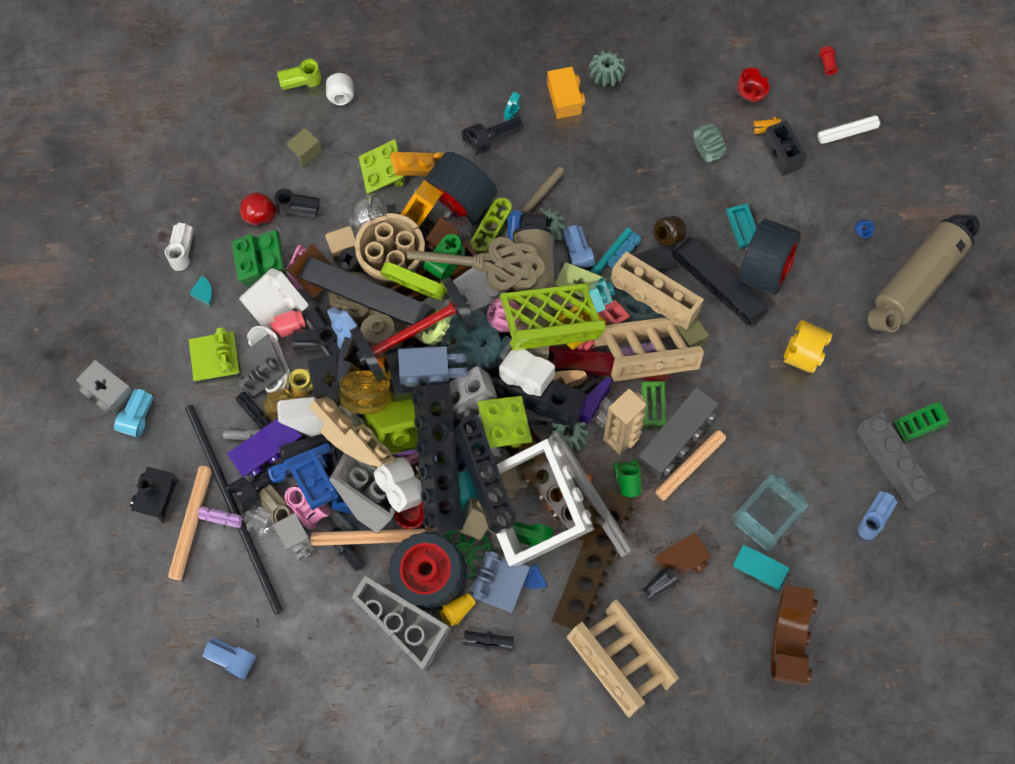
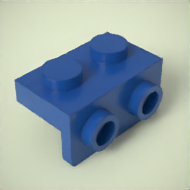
(314, 481)

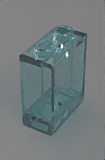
(755, 529)

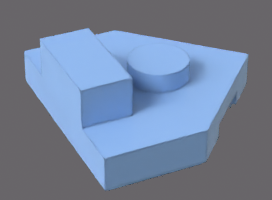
(341, 324)

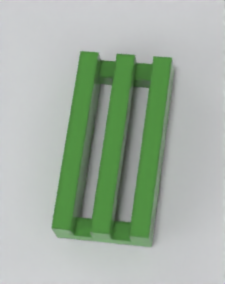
(654, 422)

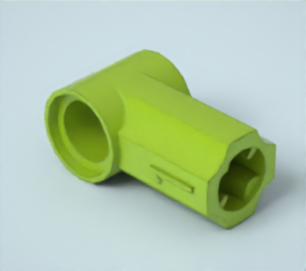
(300, 75)

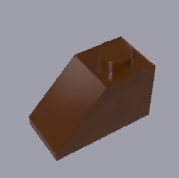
(684, 556)

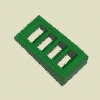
(939, 414)

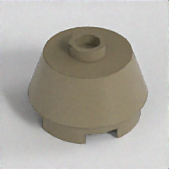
(378, 328)

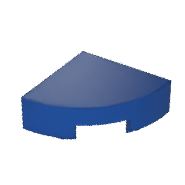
(535, 579)

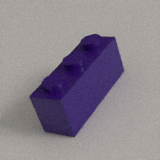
(262, 448)

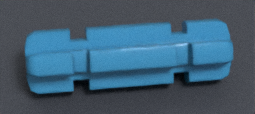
(628, 246)

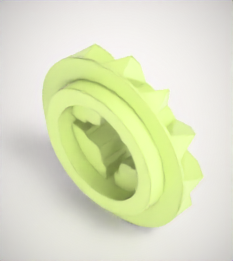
(436, 331)

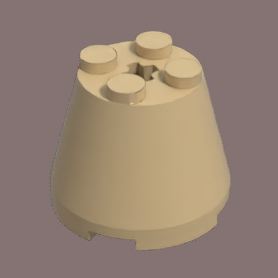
(388, 241)

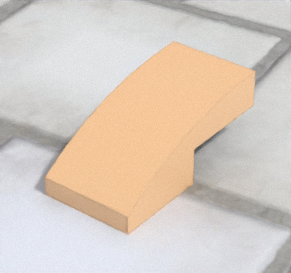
(570, 377)

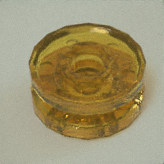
(363, 393)

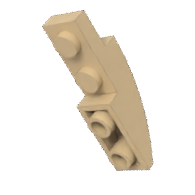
(354, 441)

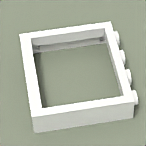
(572, 496)

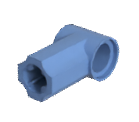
(578, 252)
(877, 515)
(234, 660)

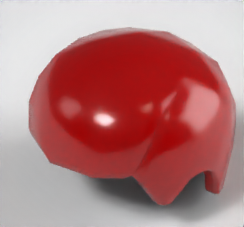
(752, 85)
(257, 209)
(410, 518)

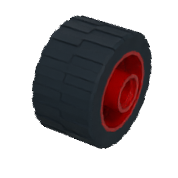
(462, 186)
(769, 256)
(415, 557)

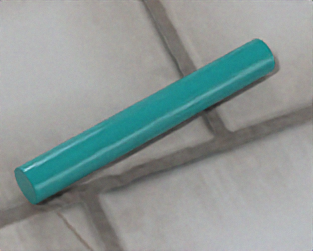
(600, 265)

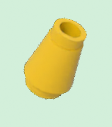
(456, 610)

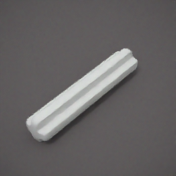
(848, 129)

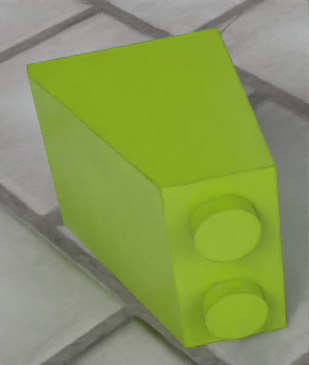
(394, 426)

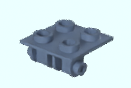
(498, 582)

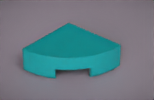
(512, 106)
(202, 291)

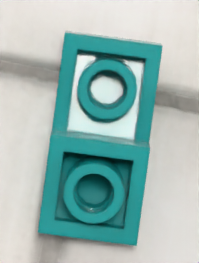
(601, 294)
(761, 567)

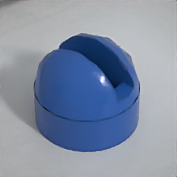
(864, 232)

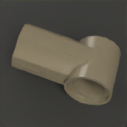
(275, 503)

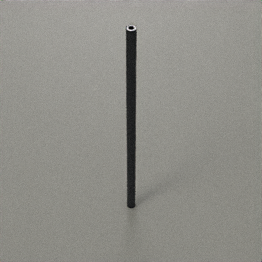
(233, 508)

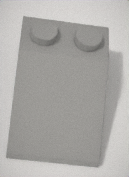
(361, 492)

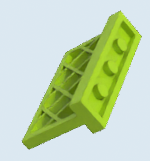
(557, 334)

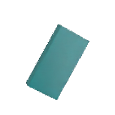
(741, 224)

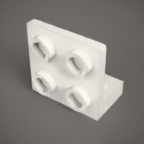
(272, 297)

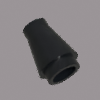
(661, 583)

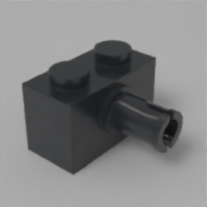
(154, 494)

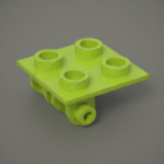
(378, 168)
(214, 355)
(505, 422)

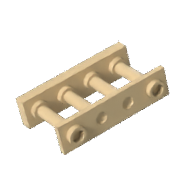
(644, 363)
(606, 670)

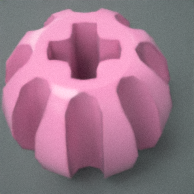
(496, 315)

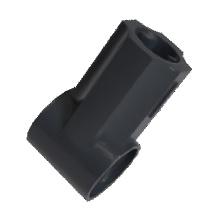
(297, 204)

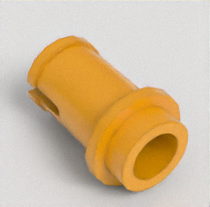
(765, 123)

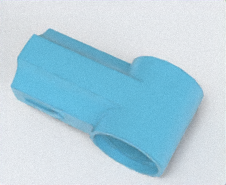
(132, 419)

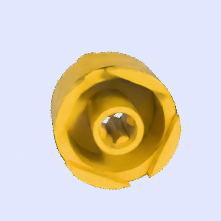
(806, 346)

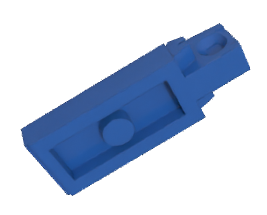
(281, 471)

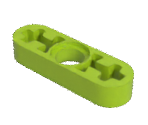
(491, 217)
(413, 281)

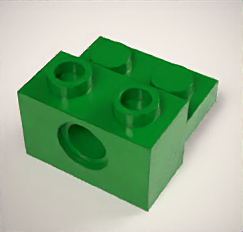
(257, 256)

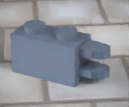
(429, 366)

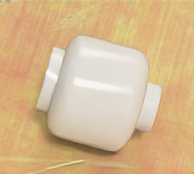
(339, 89)

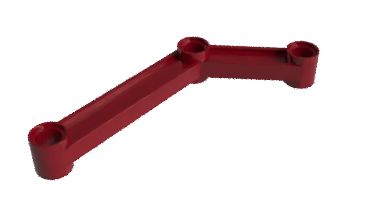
(589, 361)

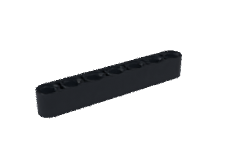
(365, 292)

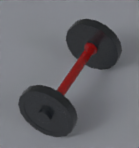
(457, 305)

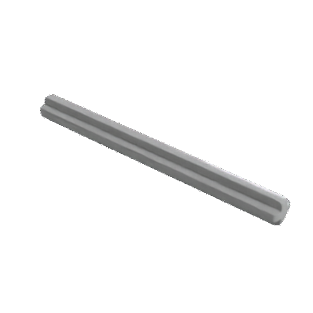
(583, 482)

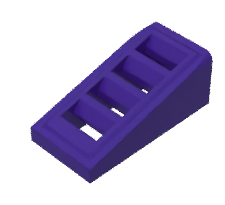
(594, 399)

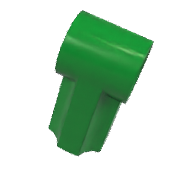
(532, 535)

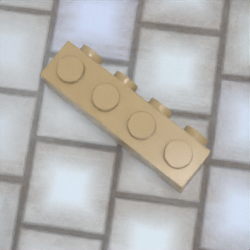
(656, 290)
(625, 421)

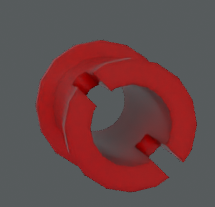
(827, 55)

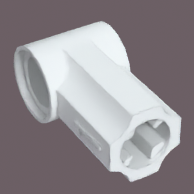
(179, 246)

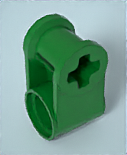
(445, 270)
(628, 478)

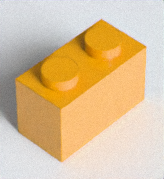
(565, 93)
(421, 203)

